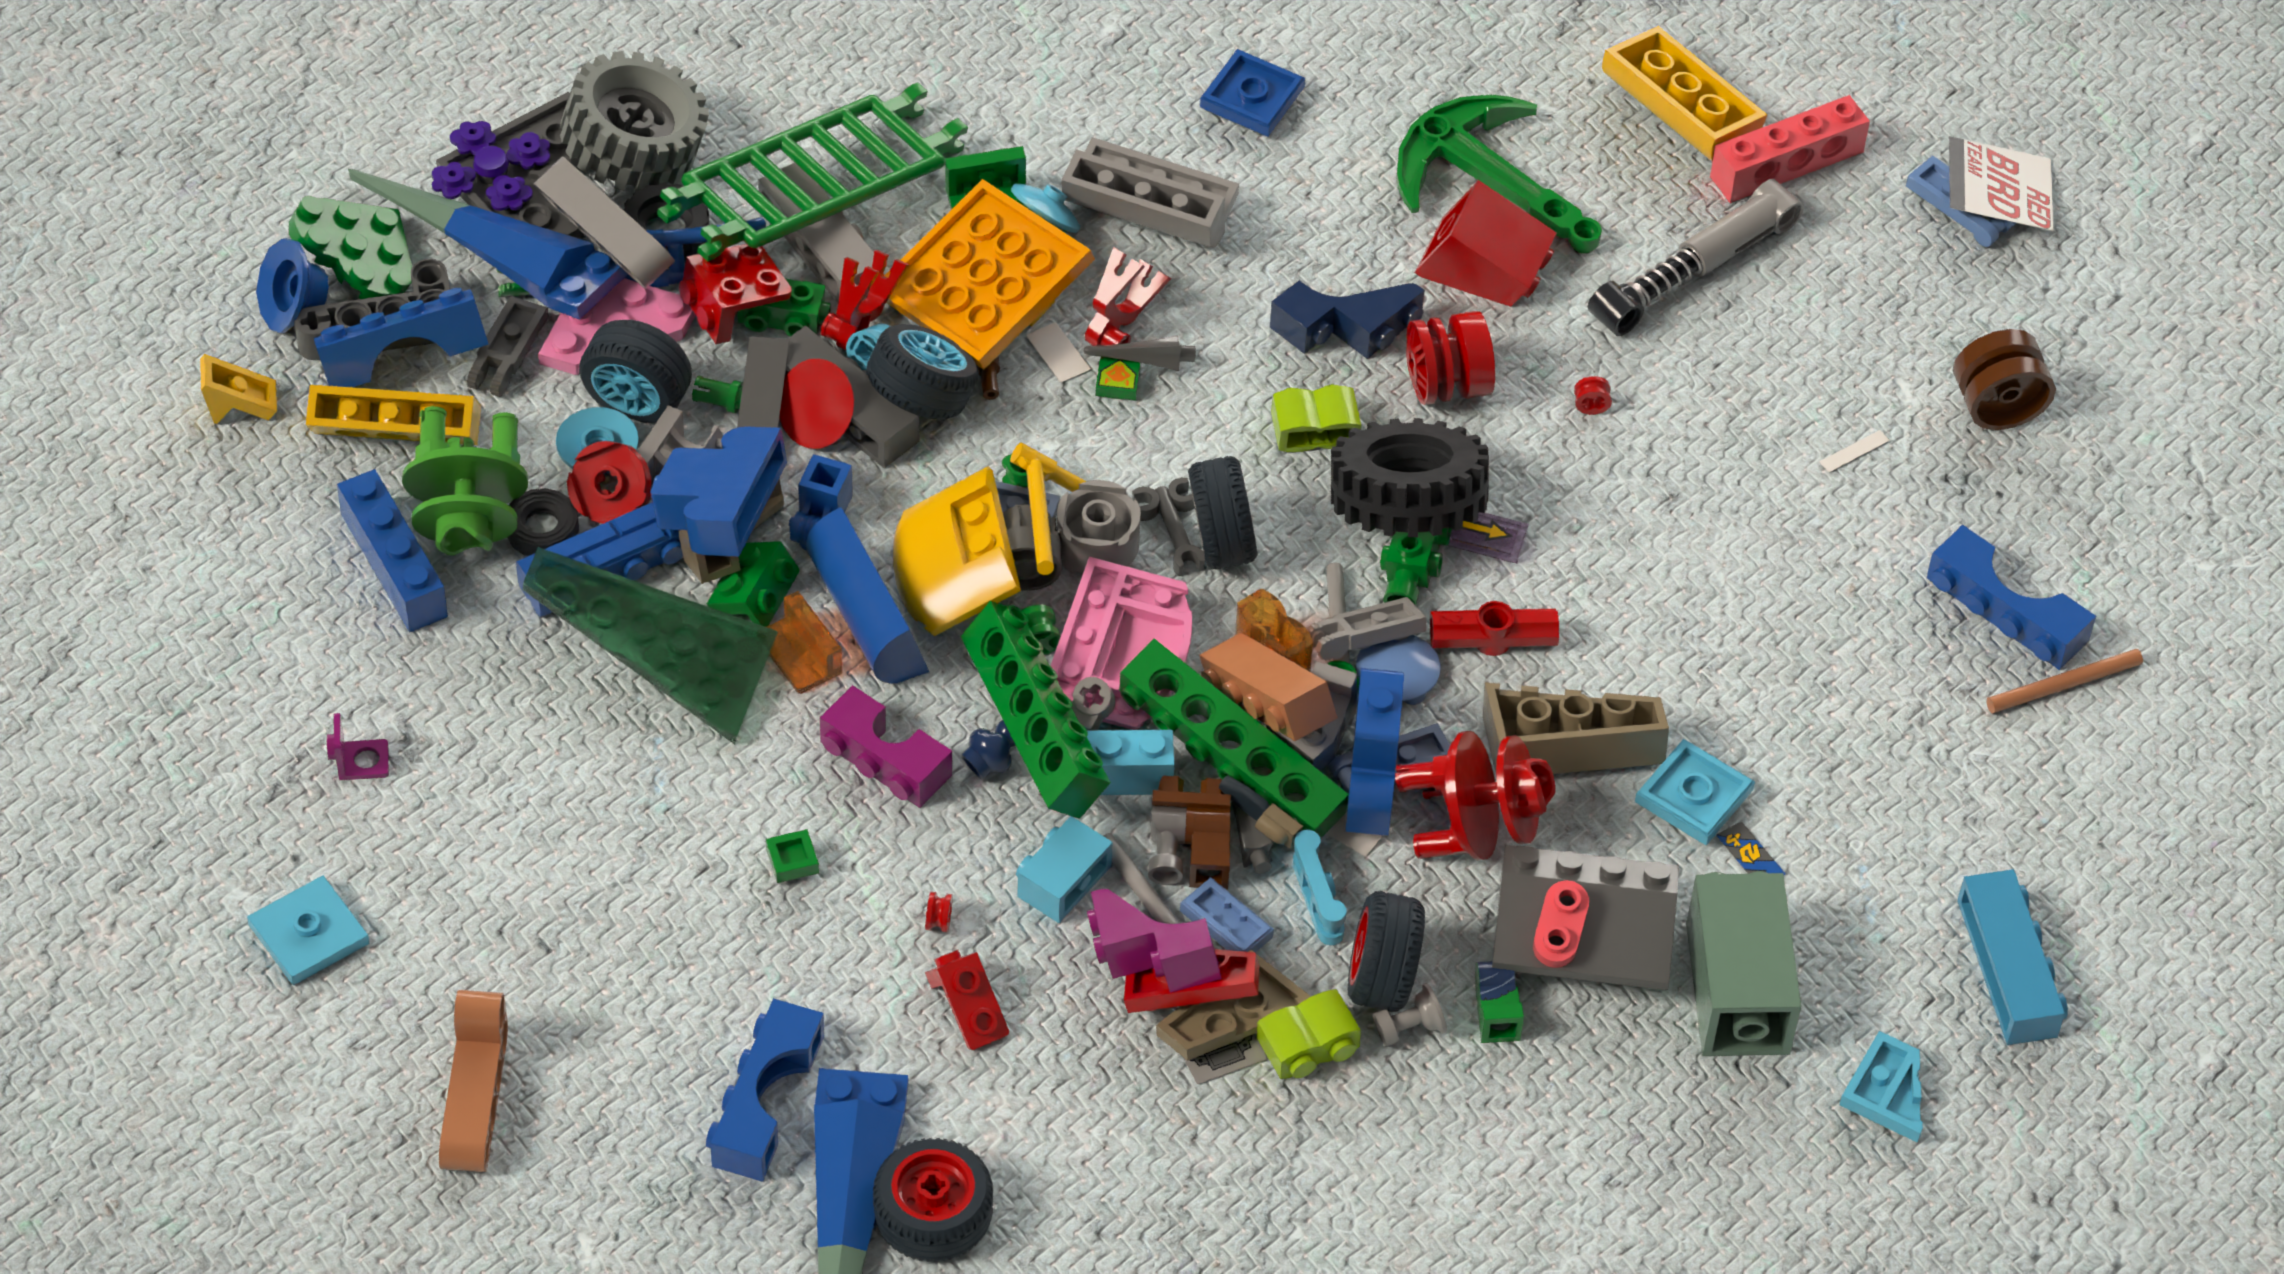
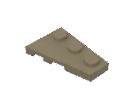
(1210, 1025)

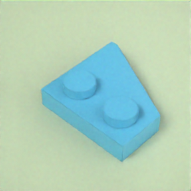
(1888, 1087)

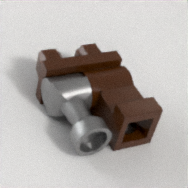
(1194, 820)

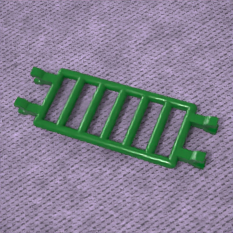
(738, 230)

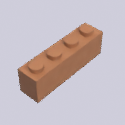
(1269, 686)

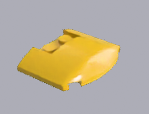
(954, 554)

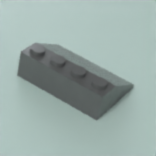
(1626, 923)

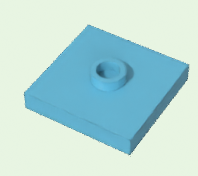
(1694, 792)
(308, 930)

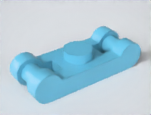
(1318, 889)

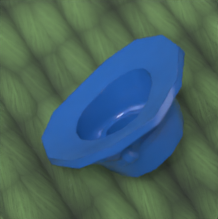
(288, 285)

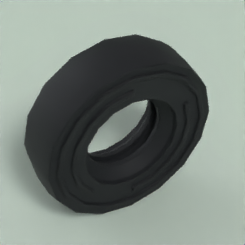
(537, 502)

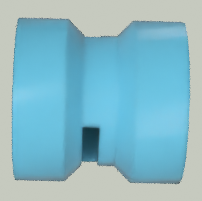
(862, 344)

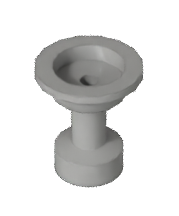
(1426, 1011)

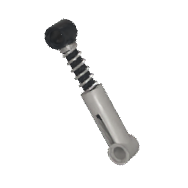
(1767, 211)

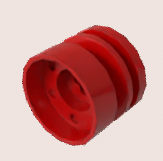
(1457, 356)

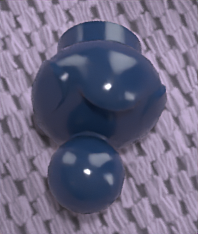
(989, 751)

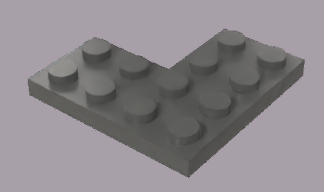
(538, 211)

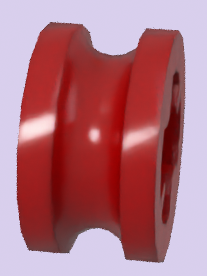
(1592, 395)
(939, 912)

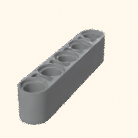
(604, 222)

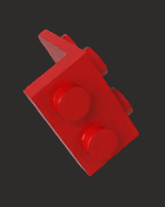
(730, 283)

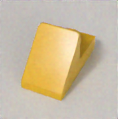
(235, 387)

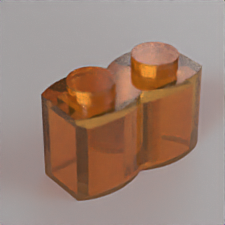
(1266, 621)

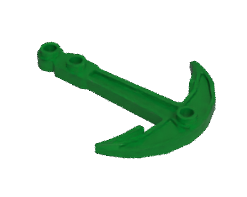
(1445, 134)

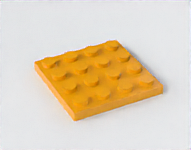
(987, 272)

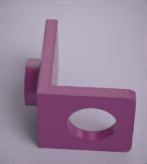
(346, 751)

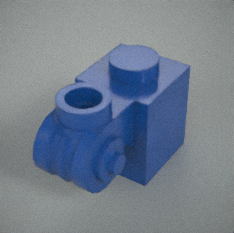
(821, 490)

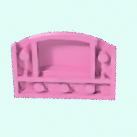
(1112, 622)

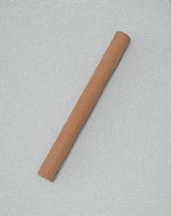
(2064, 681)

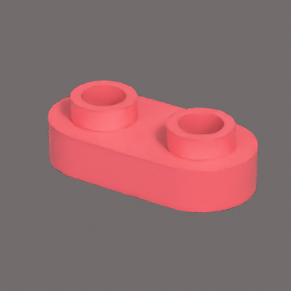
(1562, 922)

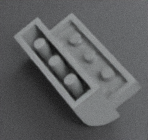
(1150, 192)

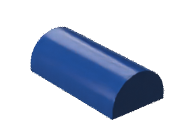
(864, 600)

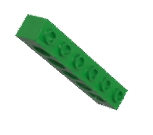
(1160, 669)
(1035, 709)

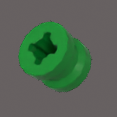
(1042, 624)

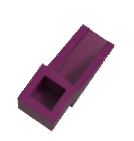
(1138, 943)

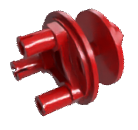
(1473, 795)

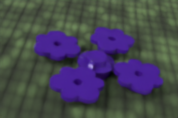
(491, 162)

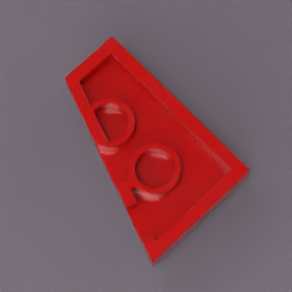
(1239, 980)

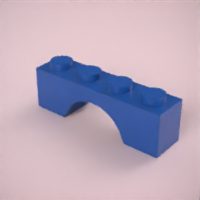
(352, 351)
(2049, 626)
(783, 1045)

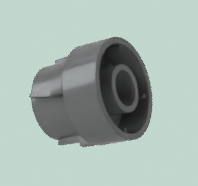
(1021, 541)

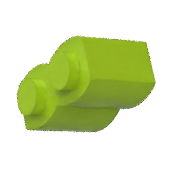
(1313, 418)
(1309, 1034)

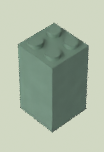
(1743, 964)

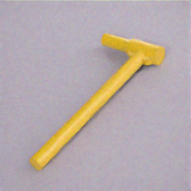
(1041, 469)

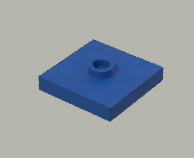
(1252, 92)

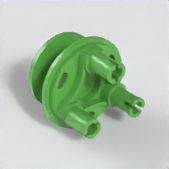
(465, 486)

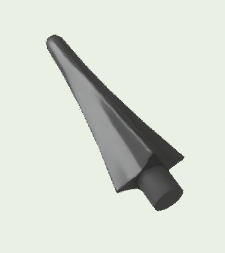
(1158, 352)
(1253, 843)

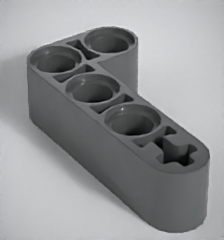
(428, 281)

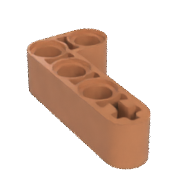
(474, 1080)

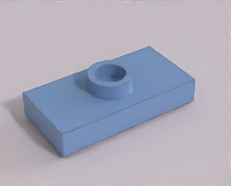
(1227, 918)

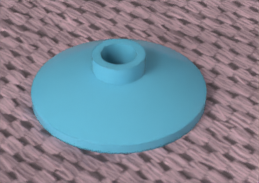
(1048, 205)
(593, 426)

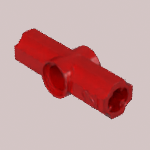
(1494, 628)

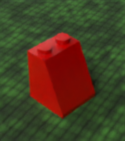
(1488, 248)

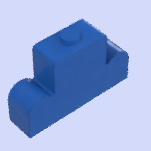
(720, 490)
(1374, 751)

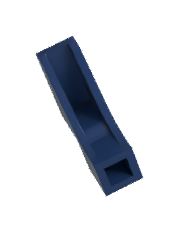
(1361, 320)

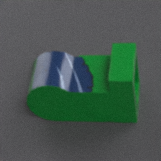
(1497, 1003)

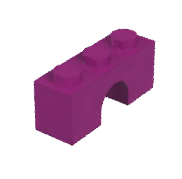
(908, 768)

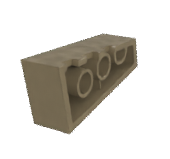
(1577, 729)

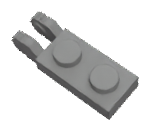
(1366, 627)

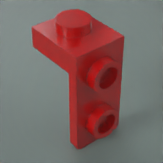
(969, 997)

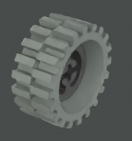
(633, 121)

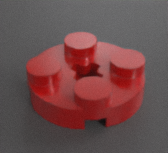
(590, 470)

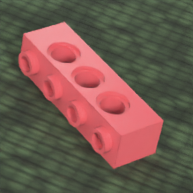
(1790, 148)

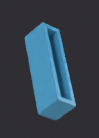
(2012, 957)

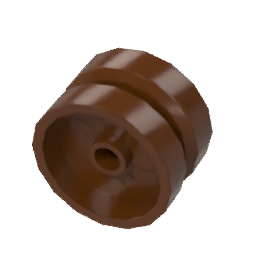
(2004, 379)

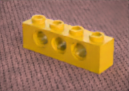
(387, 413)

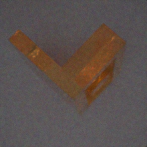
(804, 646)

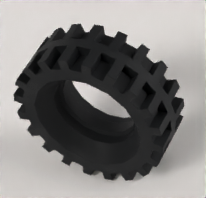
(1409, 477)

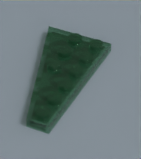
(679, 646)

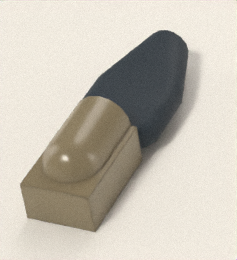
(1270, 819)

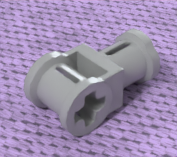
(1093, 716)

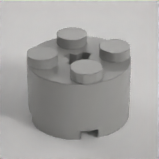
(1098, 524)

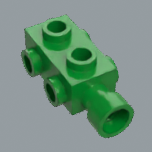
(802, 309)
(1412, 566)

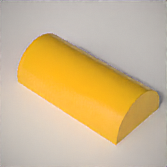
(1681, 90)

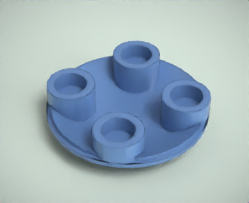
(1410, 656)

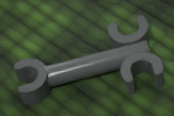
(1168, 503)

